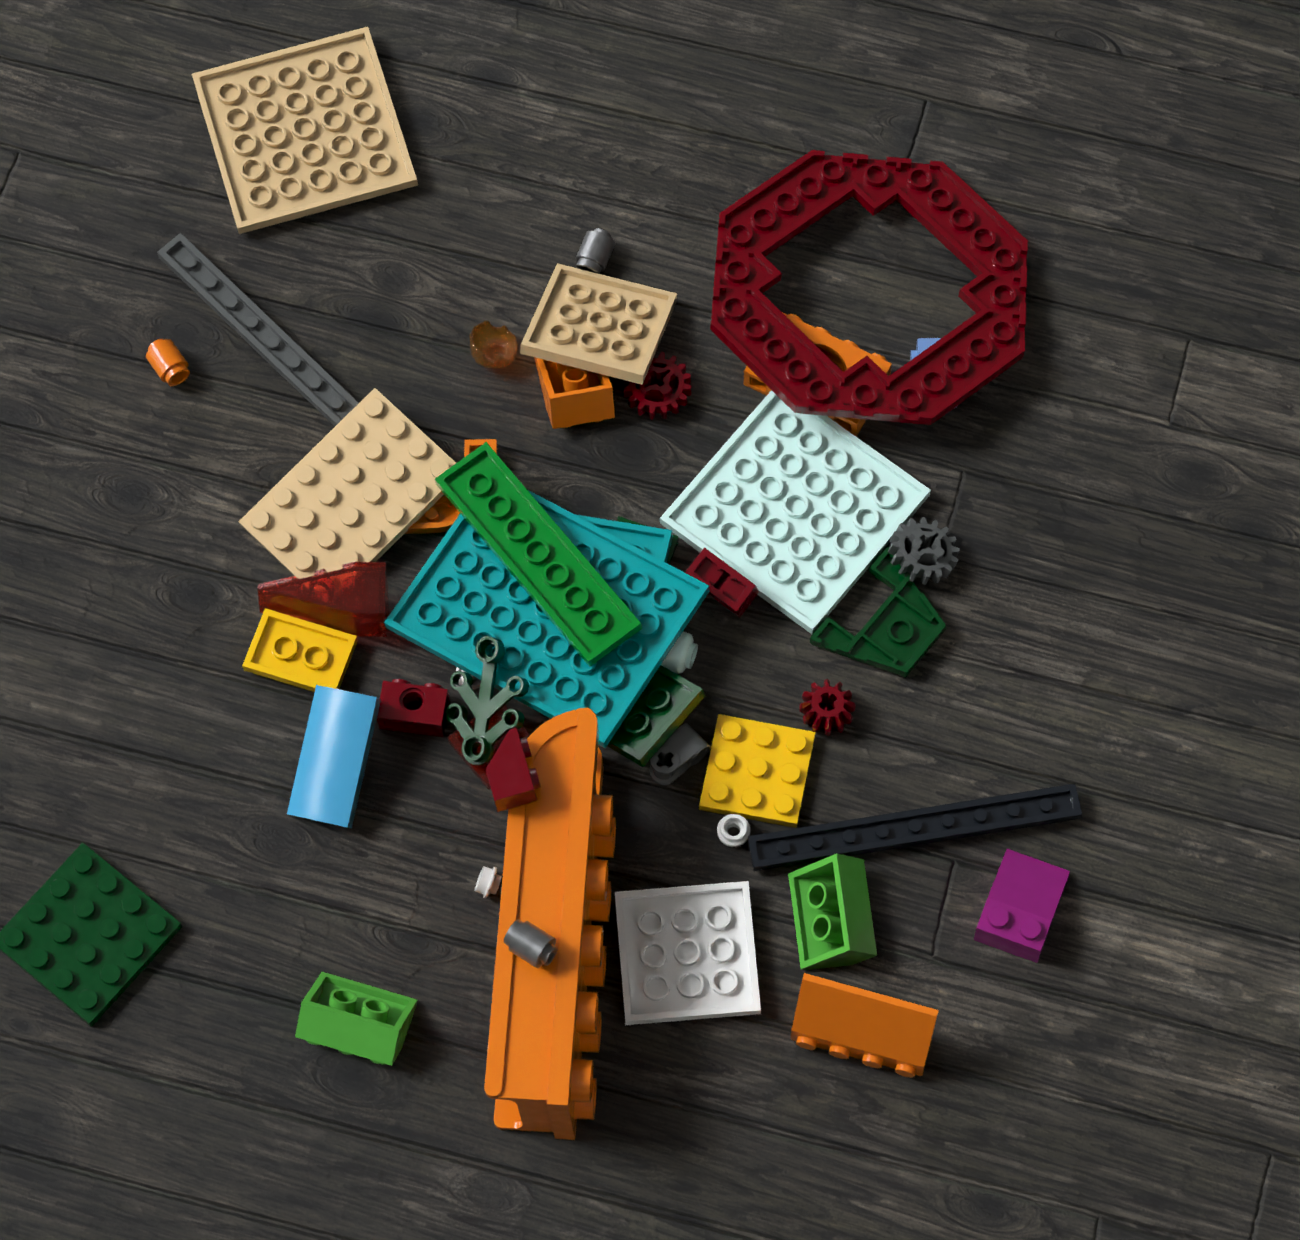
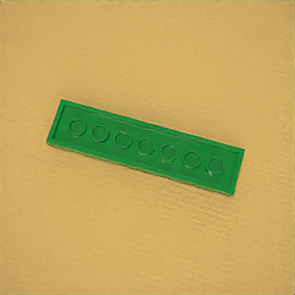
(538, 554)

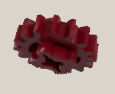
(656, 392)

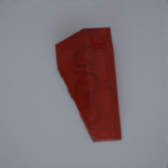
(343, 599)

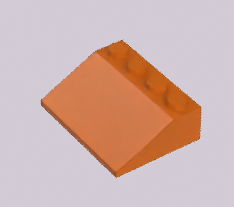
(863, 1025)

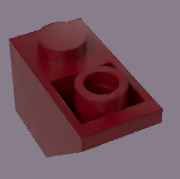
(509, 773)

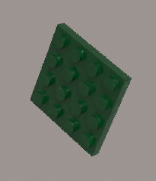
(87, 934)

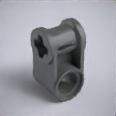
(681, 751)

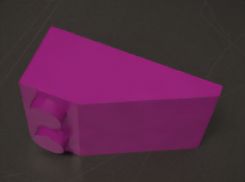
(1021, 905)

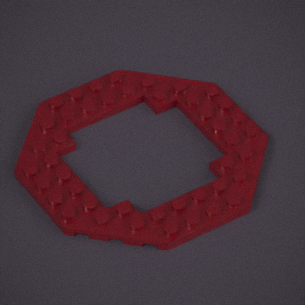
(794, 365)

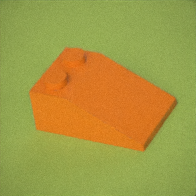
(574, 394)

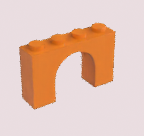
(841, 352)

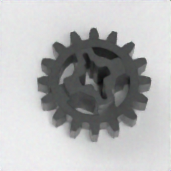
(923, 550)

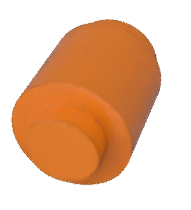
(168, 361)

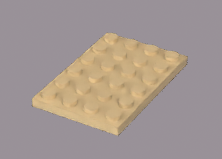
(351, 492)

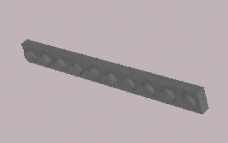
(257, 329)

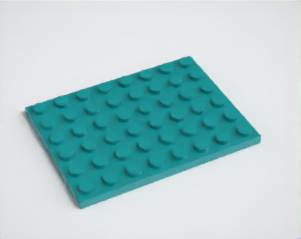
(472, 595)

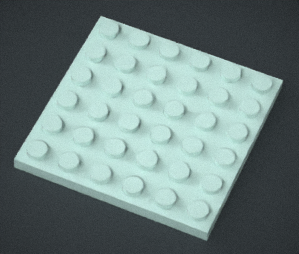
(795, 508)

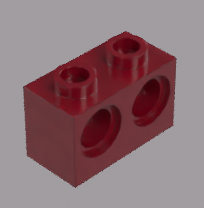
(725, 583)

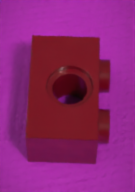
(426, 720)

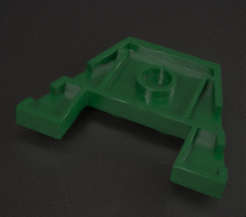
(897, 631)

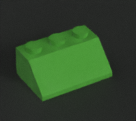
(832, 913)
(355, 1018)

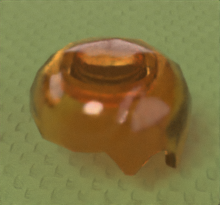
(492, 345)

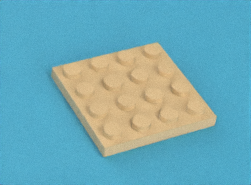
(599, 323)

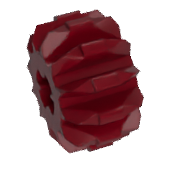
(827, 695)

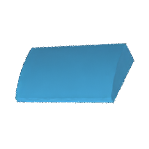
(334, 756)

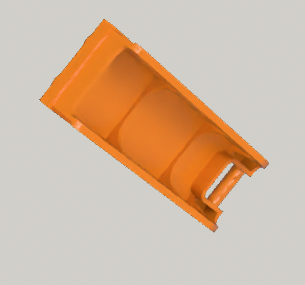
(557, 883)

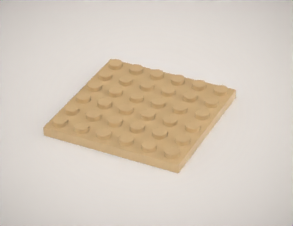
(304, 130)

